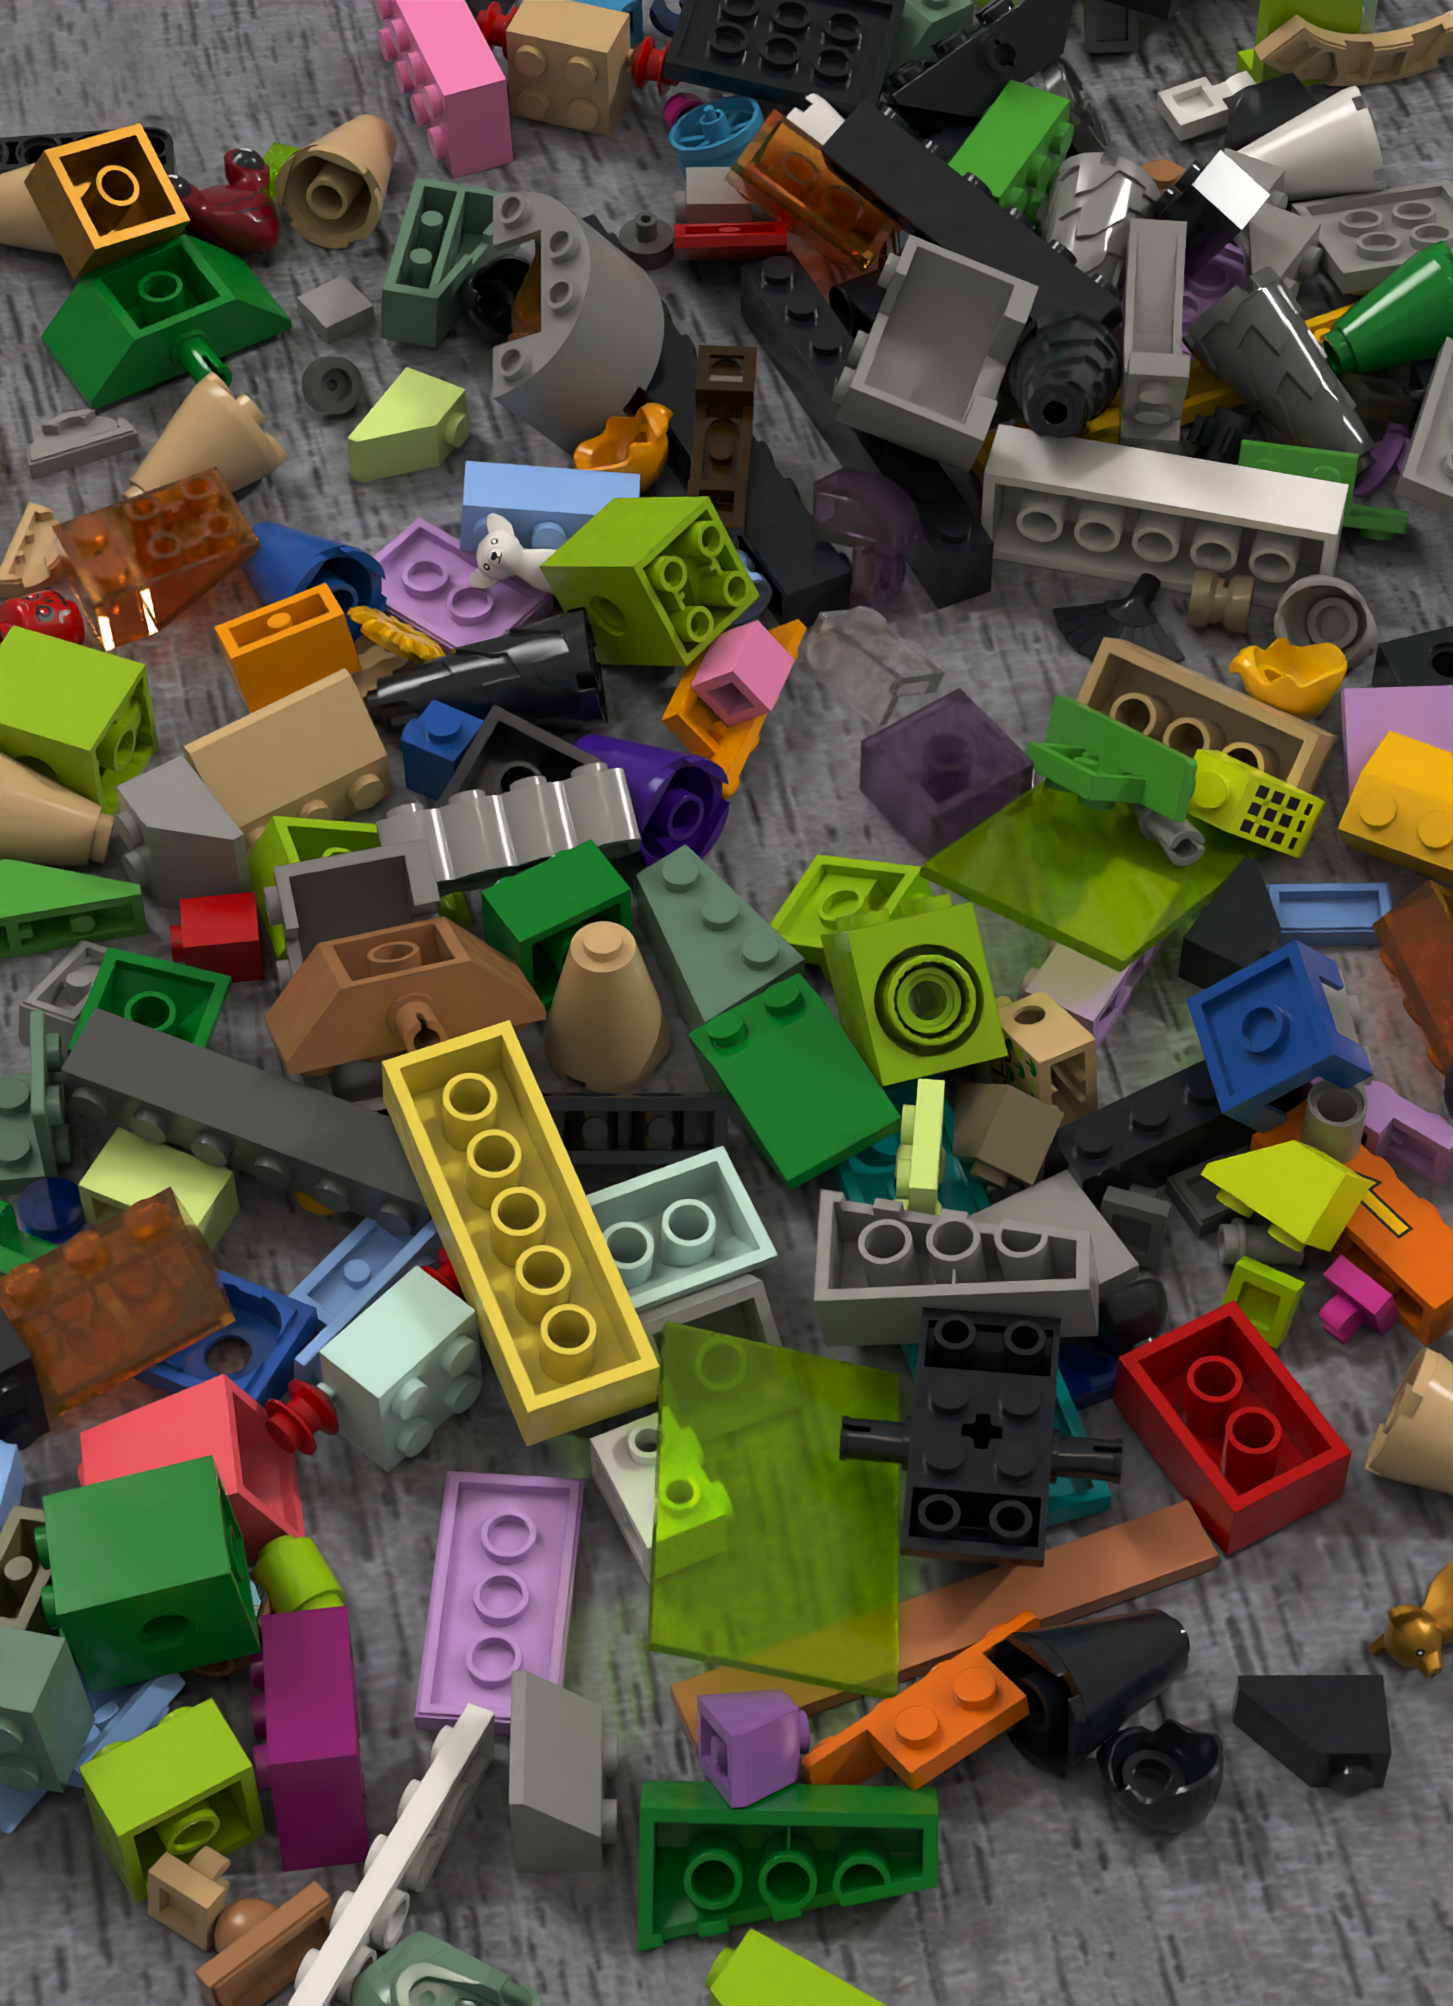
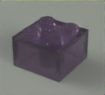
(943, 771)

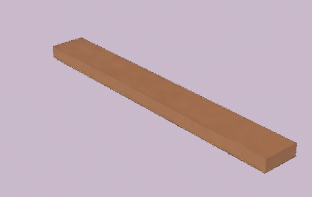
(946, 1621)

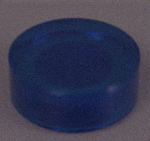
(51, 1209)

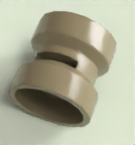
(1220, 600)

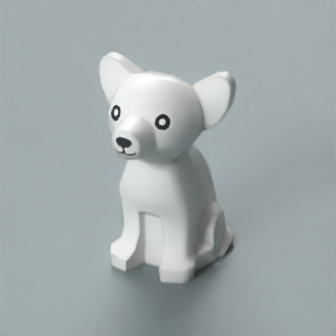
(503, 556)

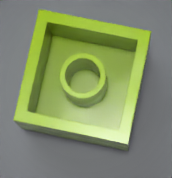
(172, 1794)

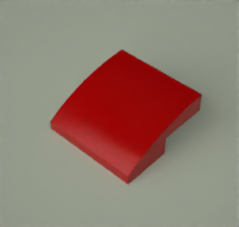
(729, 240)

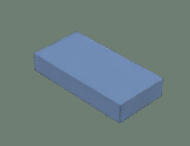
(1330, 912)

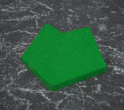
(157, 995)

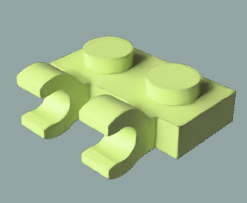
(920, 1155)

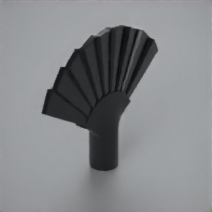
(1119, 619)

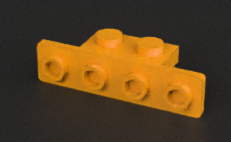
(705, 732)

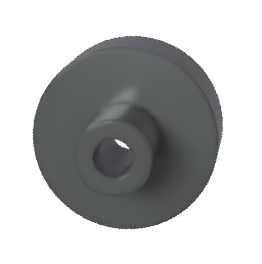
(647, 241)
(332, 385)

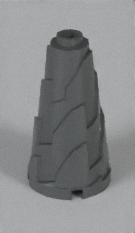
(1279, 367)

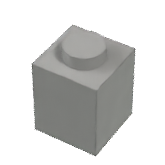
(710, 198)

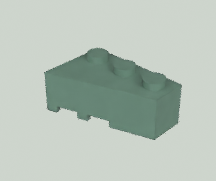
(438, 246)

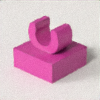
(1355, 1301)

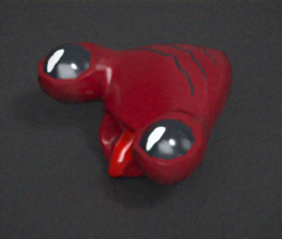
(234, 215)

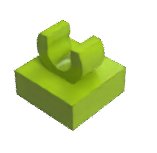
(1265, 1298)

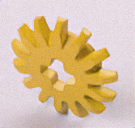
(395, 635)

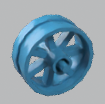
(715, 132)

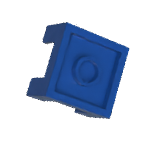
(1273, 1033)

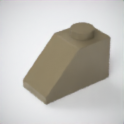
(1002, 1133)

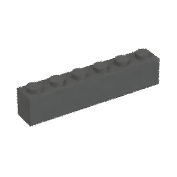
(244, 1120)

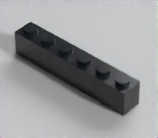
(954, 211)

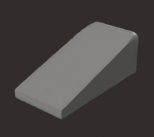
(63, 993)

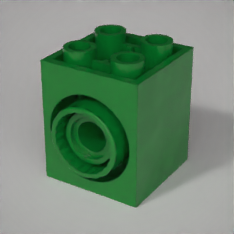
(147, 1574)

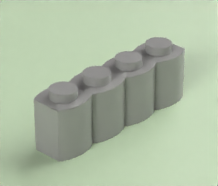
(502, 835)

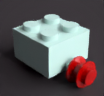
(390, 1372)

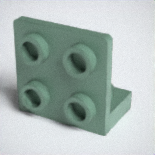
(32, 1115)

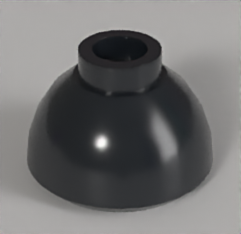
(1131, 1316)

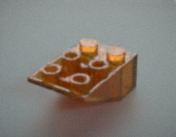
(153, 555)

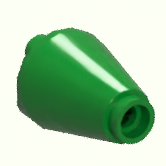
(1398, 319)

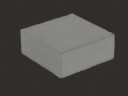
(335, 309)

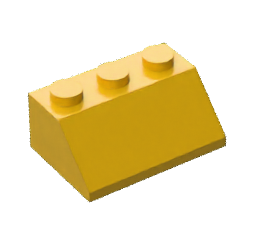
(1404, 807)

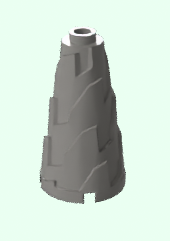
(1093, 210)

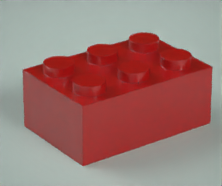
(1231, 1427)

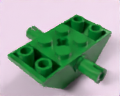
(158, 318)

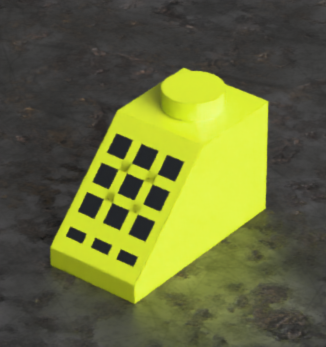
(1253, 803)

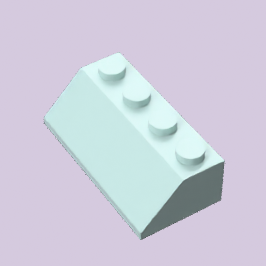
(681, 1229)

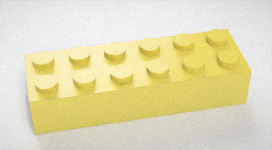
(519, 1233)

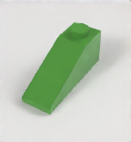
(59, 908)

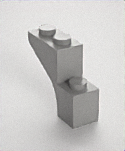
(1276, 235)

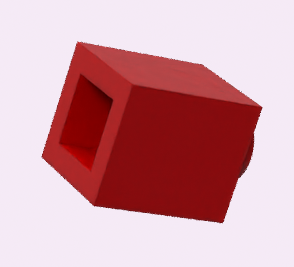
(220, 936)

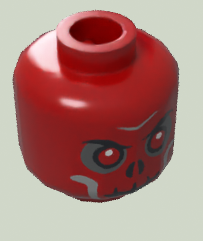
(43, 613)

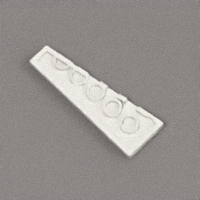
(399, 1862)

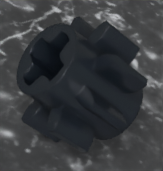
(1220, 436)

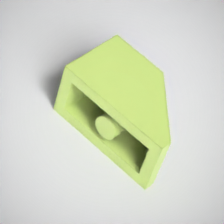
(409, 428)

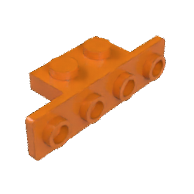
(930, 1722)

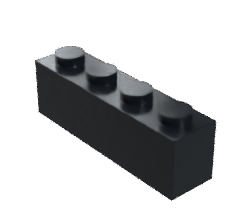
(1151, 1135)

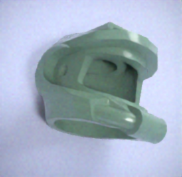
(434, 1973)

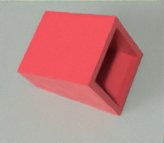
(198, 1423)

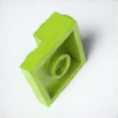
(841, 888)

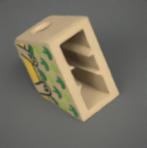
(1047, 1055)

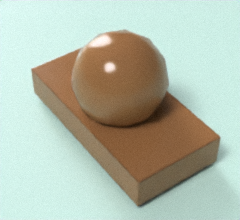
(263, 1946)

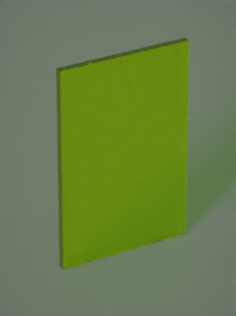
(1085, 874)
(759, 1531)

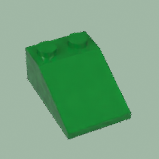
(794, 1081)

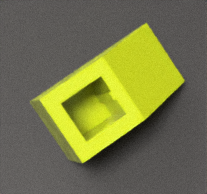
(1293, 1187)

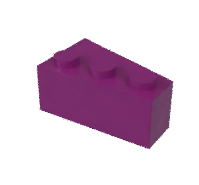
(310, 1737)

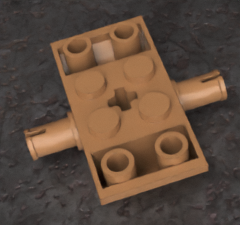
(395, 994)

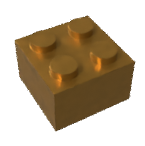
(105, 198)

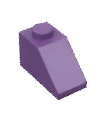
(750, 1743)

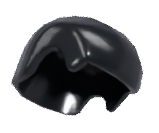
(490, 295)

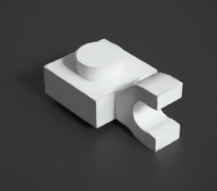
(1199, 106)

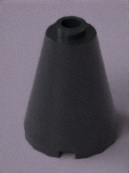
(1088, 1680)

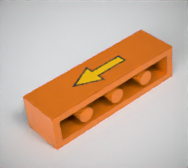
(1391, 1238)

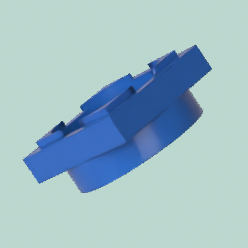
(267, 1322)

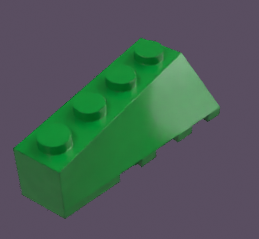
(778, 1856)

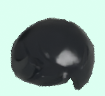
(1164, 1774)

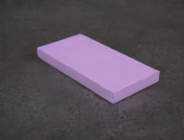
(498, 1592)

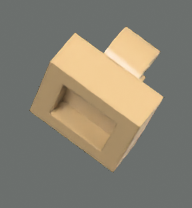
(189, 1895)

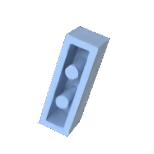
(538, 501)

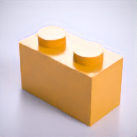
(287, 646)

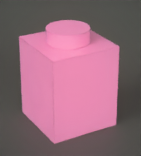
(743, 673)

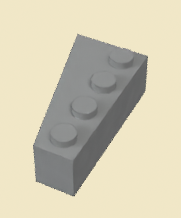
(890, 1262)

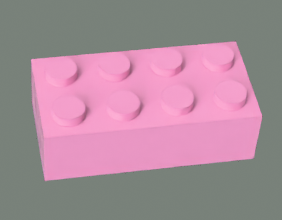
(450, 80)

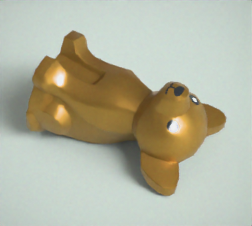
(1417, 1634)

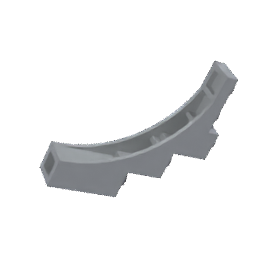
(1151, 336)

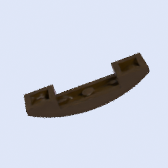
(724, 431)

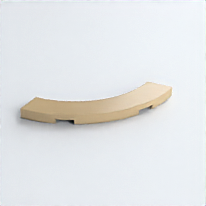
(1356, 58)

